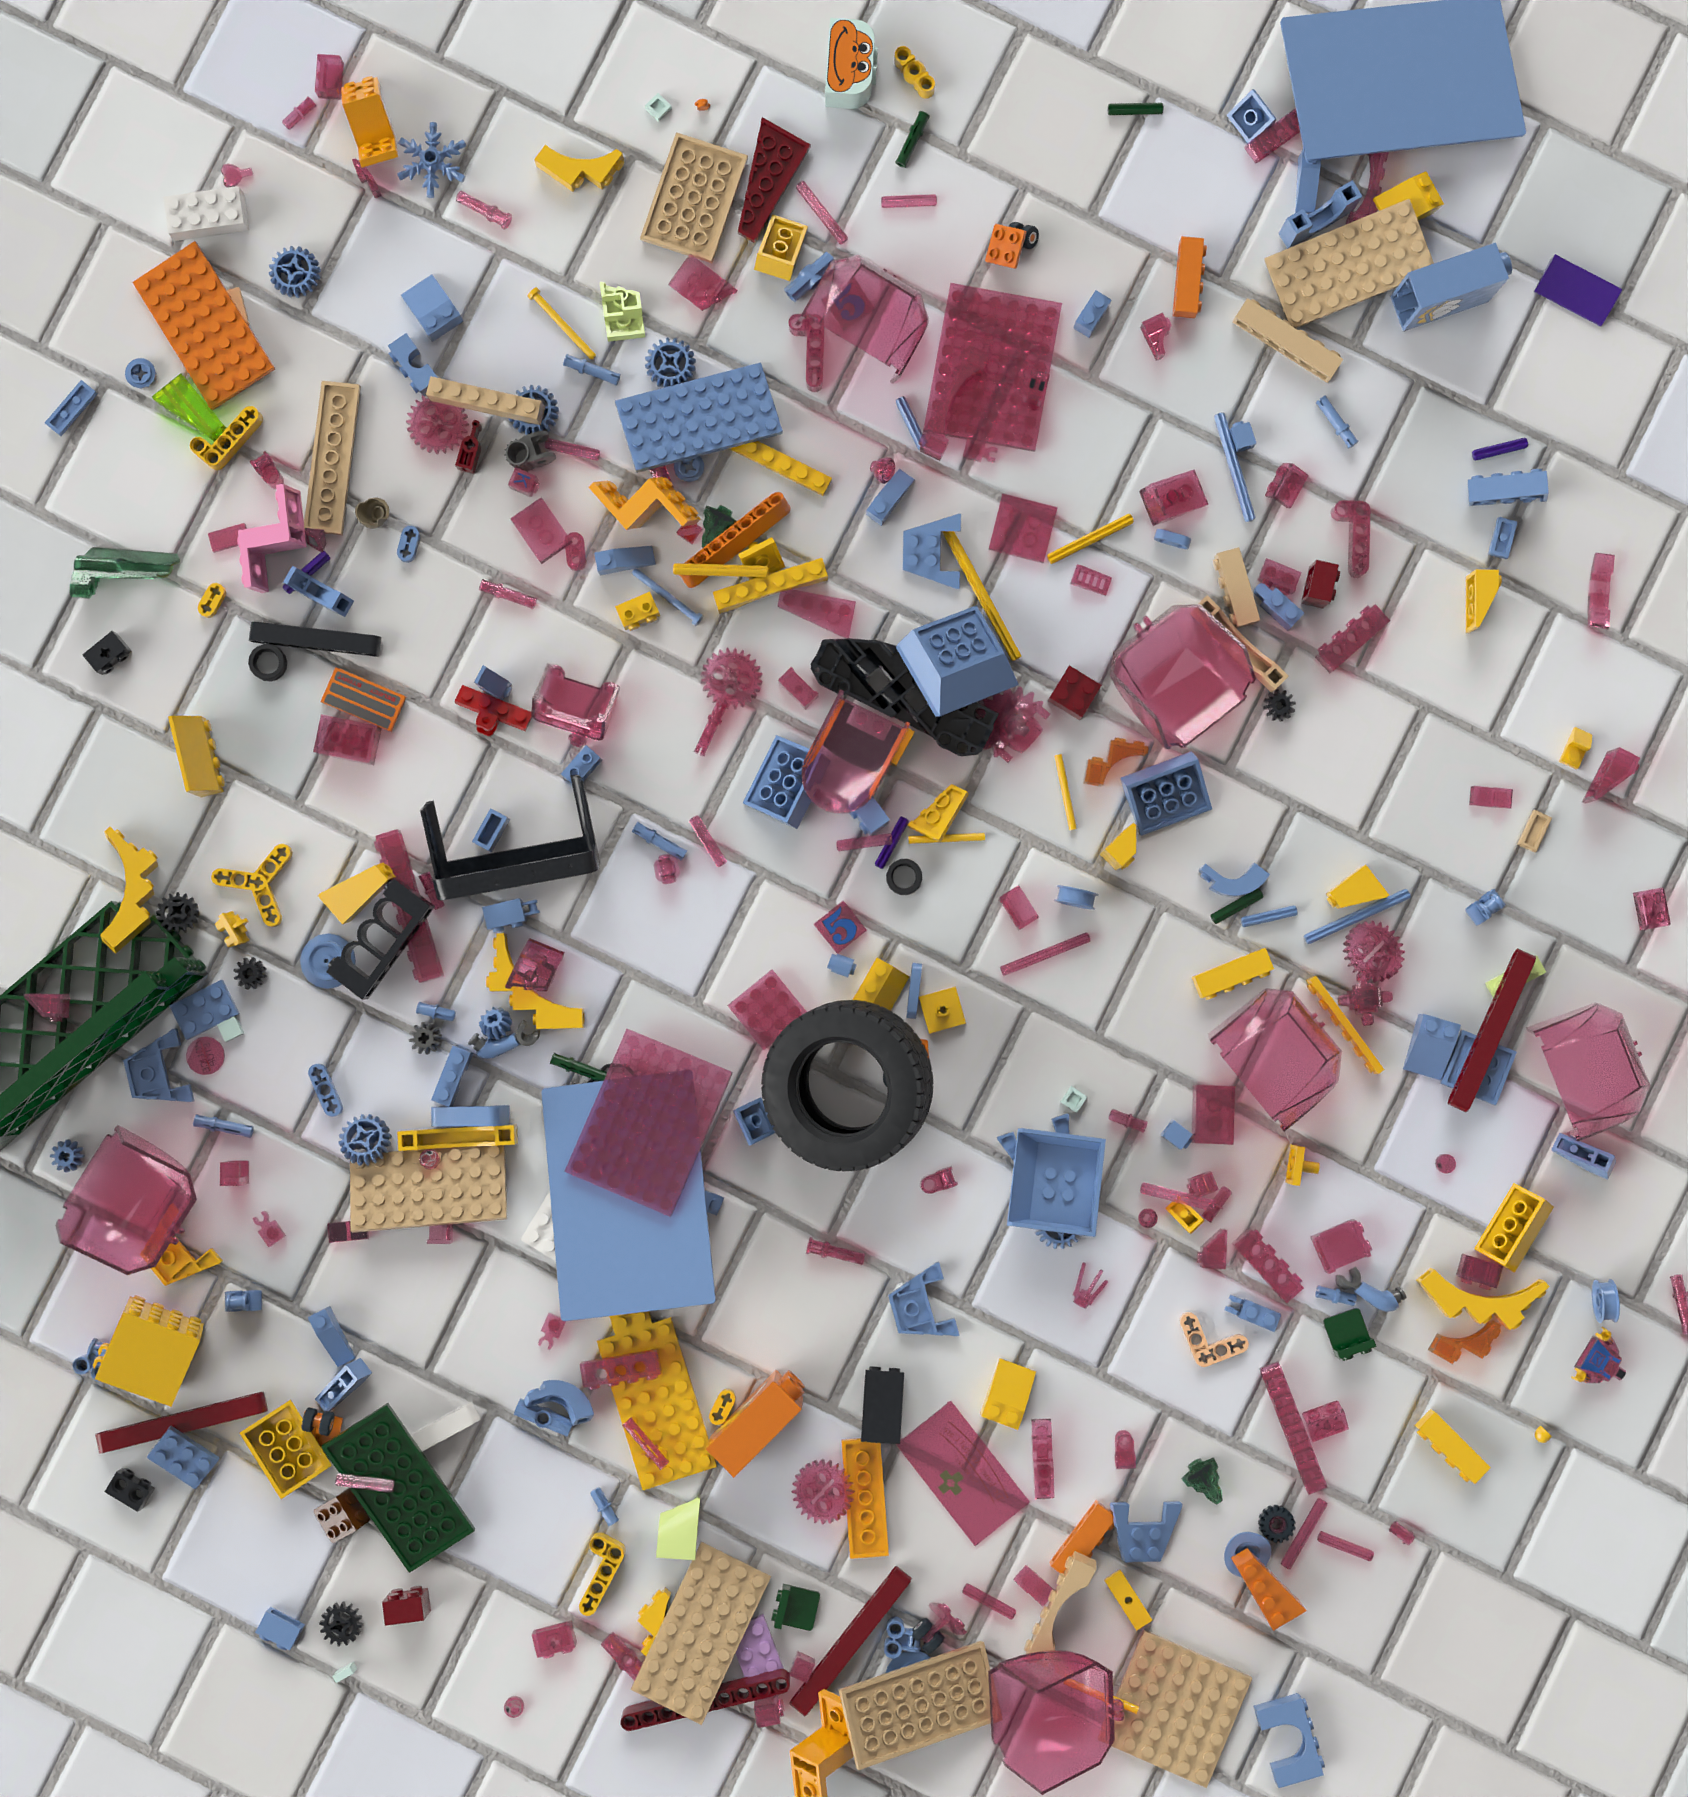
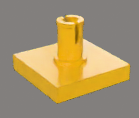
(763, 554)
(942, 1010)
(1297, 1165)

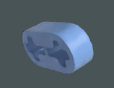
(1172, 539)
(404, 542)

